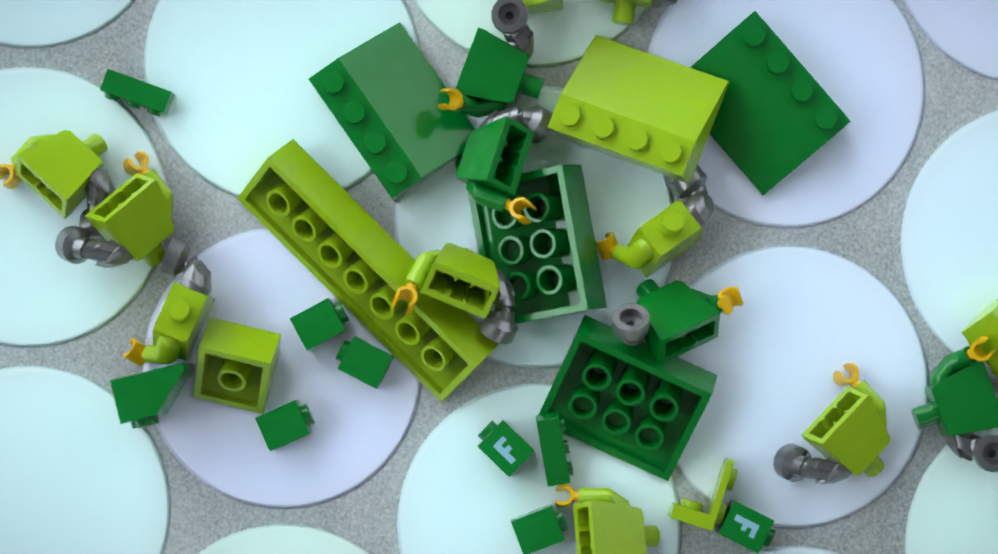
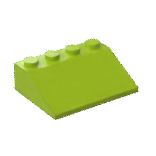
(639, 108)

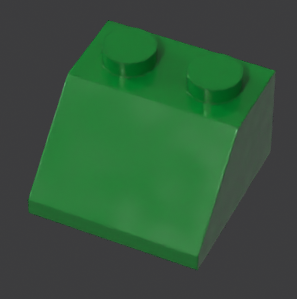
(149, 394)

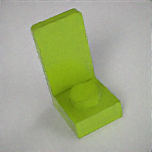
(691, 511)

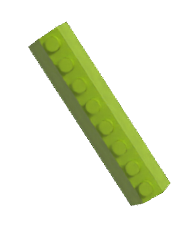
(363, 268)

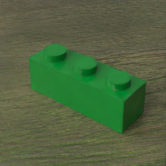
(136, 93)
(554, 448)

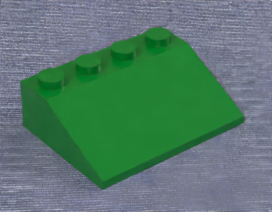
(772, 106)
(390, 110)
(555, 255)
(626, 400)

